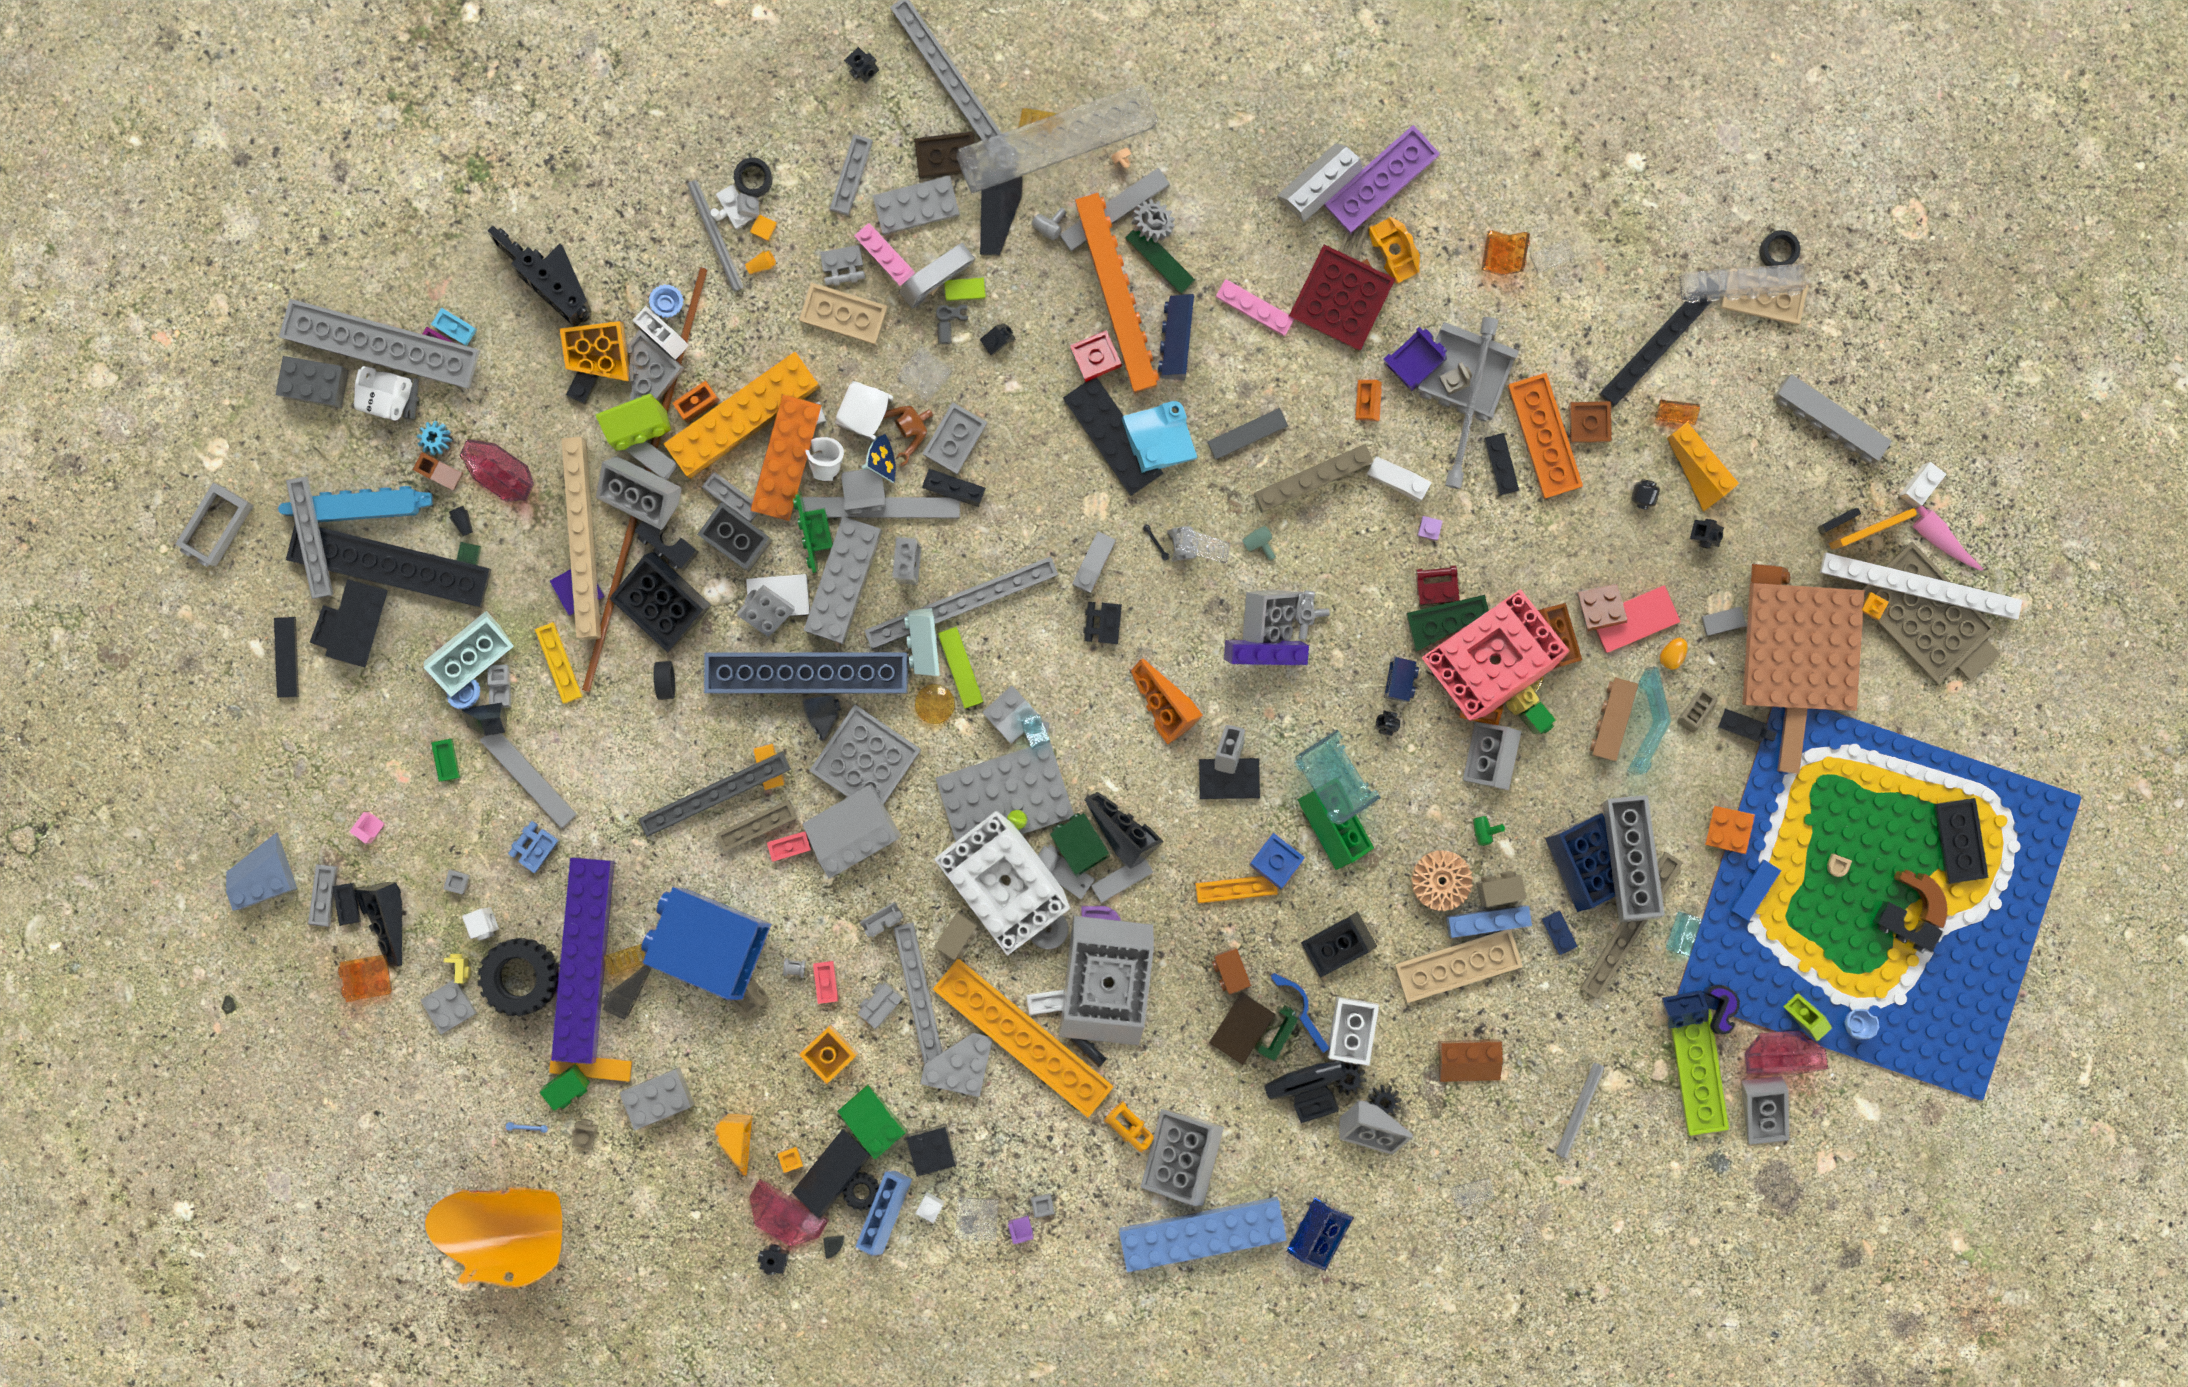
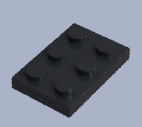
(1223, 785)

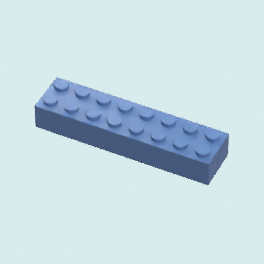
(1202, 1234)

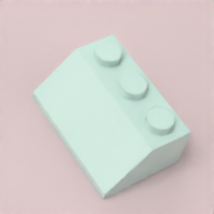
(922, 641)

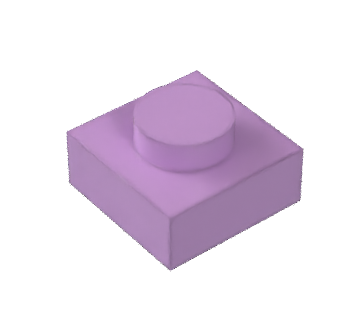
(1429, 528)

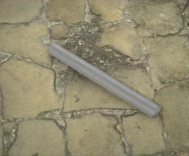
(715, 235)

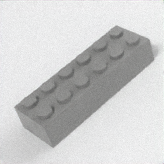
(843, 580)
(1633, 858)

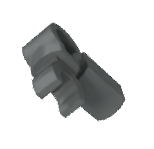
(944, 314)

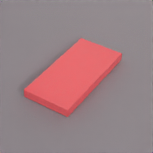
(1645, 616)

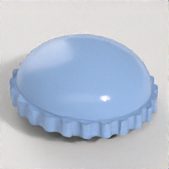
(666, 301)
(466, 696)

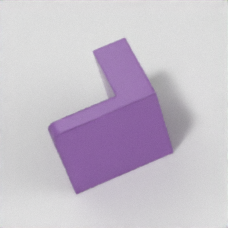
(1020, 1229)

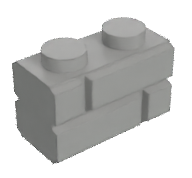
(1229, 749)
(880, 1004)

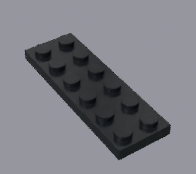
(1106, 429)

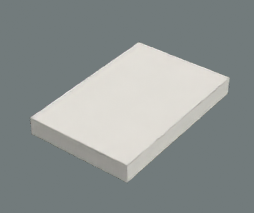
(791, 588)

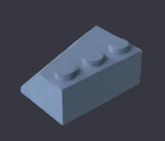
(260, 875)

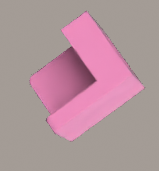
(367, 827)

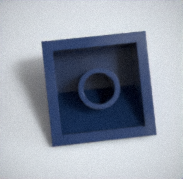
(1400, 679)

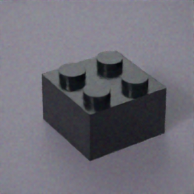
(931, 1150)

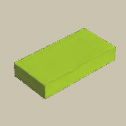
(965, 289)

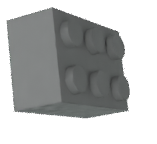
(312, 382)
(734, 537)

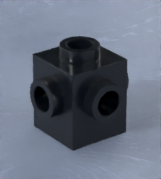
(861, 65)
(1707, 533)
(780, 1259)

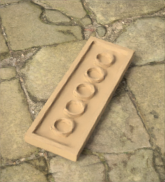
(1458, 965)

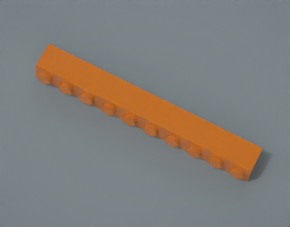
(1115, 292)

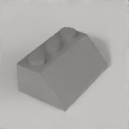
(1492, 755)

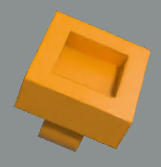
(1874, 606)

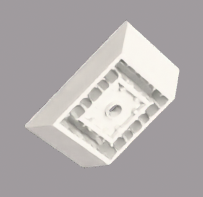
(1007, 911)

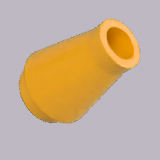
(761, 262)

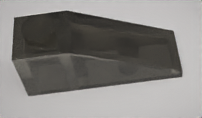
(623, 997)

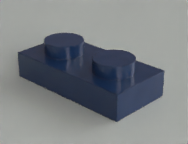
(1559, 932)

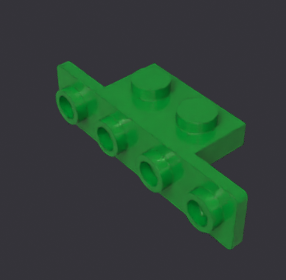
(815, 529)

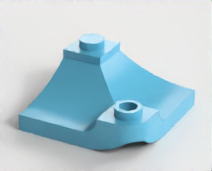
(1159, 436)

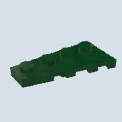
(1442, 620)

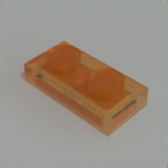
(1677, 412)

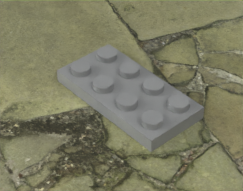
(916, 205)

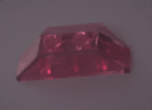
(497, 470)
(1784, 1054)
(784, 1215)

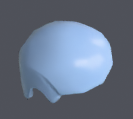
(1861, 1024)

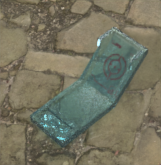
(1652, 684)

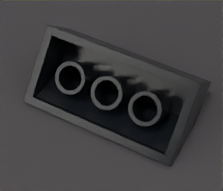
(356, 623)

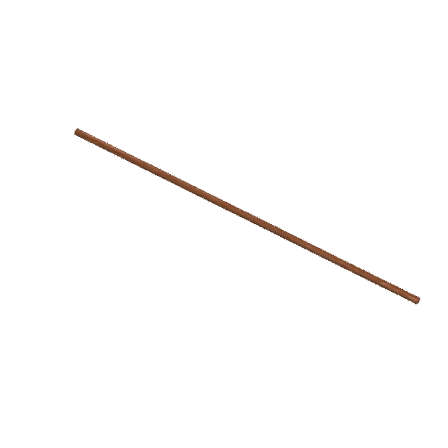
(633, 520)

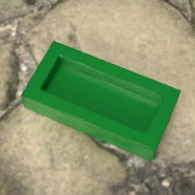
(445, 760)

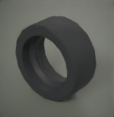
(748, 162)
(1788, 237)
(664, 680)

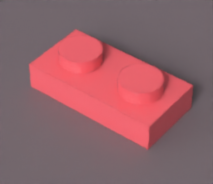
(789, 846)
(825, 982)

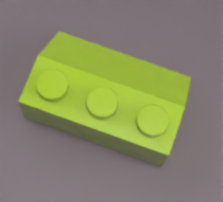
(634, 422)

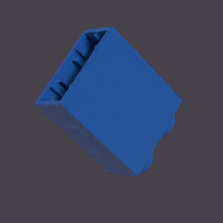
(705, 943)

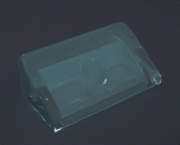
(1683, 934)

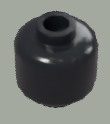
(1645, 494)

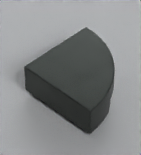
(833, 1245)

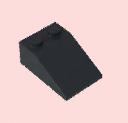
(1339, 944)

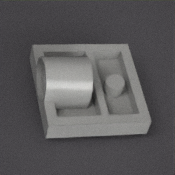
(765, 610)

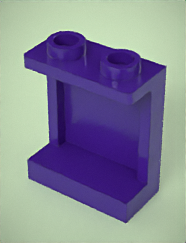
(1416, 358)

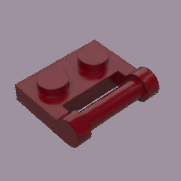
(1437, 592)

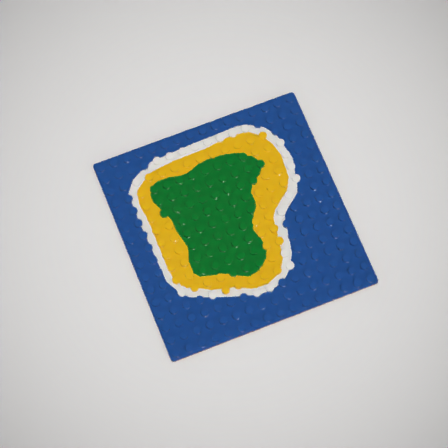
(1814, 932)

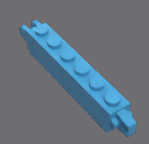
(366, 504)

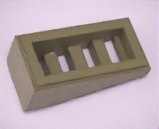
(1691, 721)

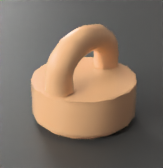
(1121, 156)

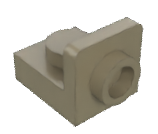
(1456, 379)
(584, 1134)

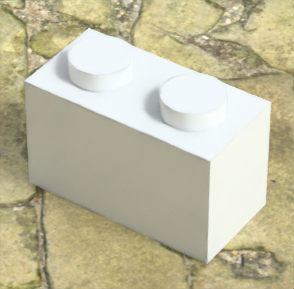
(1922, 485)

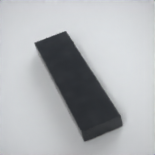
(286, 657)

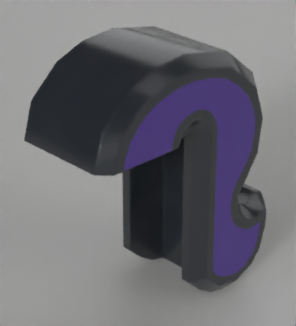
(1727, 1008)

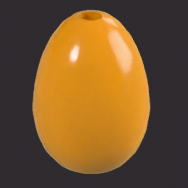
(1674, 653)

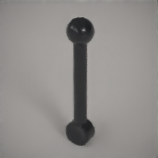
(1165, 556)

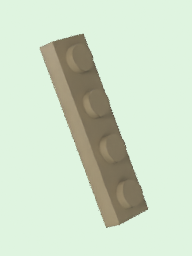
(756, 825)

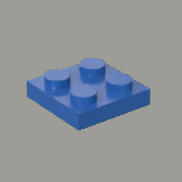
(1276, 861)

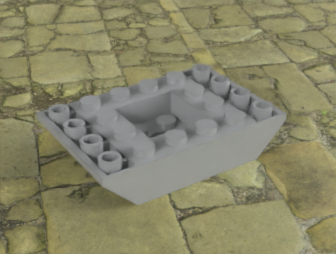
(1100, 951)

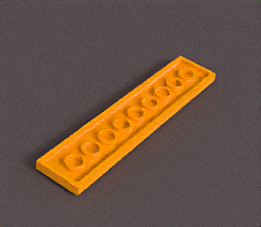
(1023, 1037)

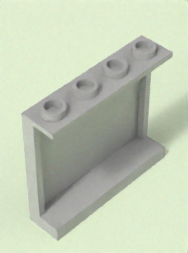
(1465, 348)

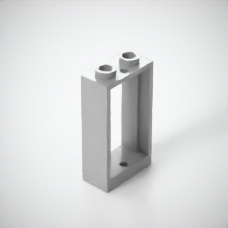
(229, 533)
(906, 554)

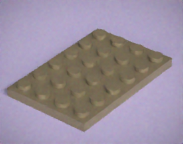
(1929, 631)

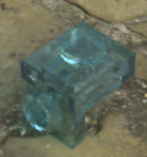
(1035, 731)

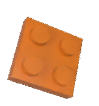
(1730, 829)

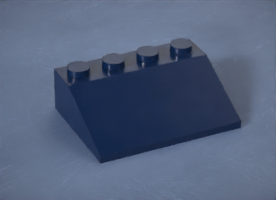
(1584, 861)

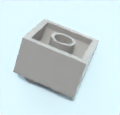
(1008, 713)

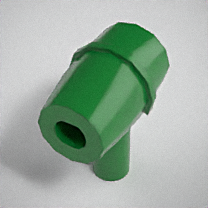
(1484, 832)

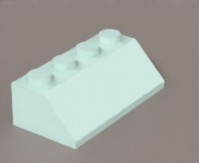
(468, 654)

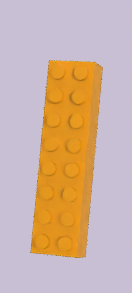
(740, 416)

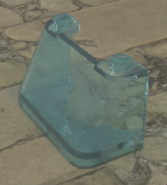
(1335, 778)

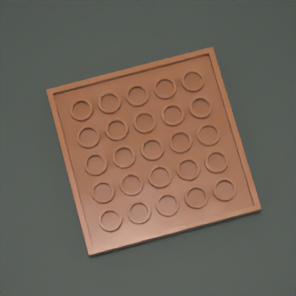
(1803, 647)

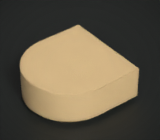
(1838, 865)

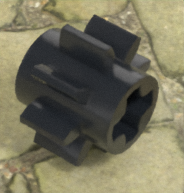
(1388, 723)

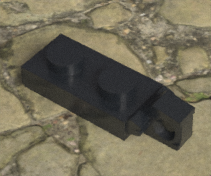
(1745, 726)

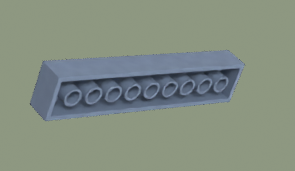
(806, 673)

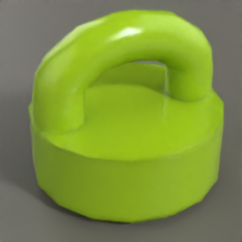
(1018, 818)

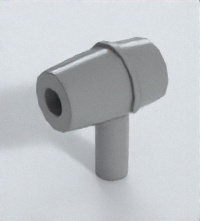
(1047, 226)

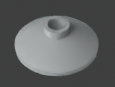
(1052, 939)

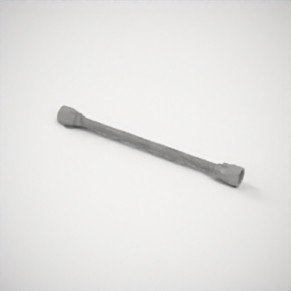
(1488, 329)

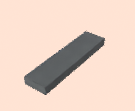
(1247, 433)

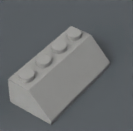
(1321, 181)
(637, 492)

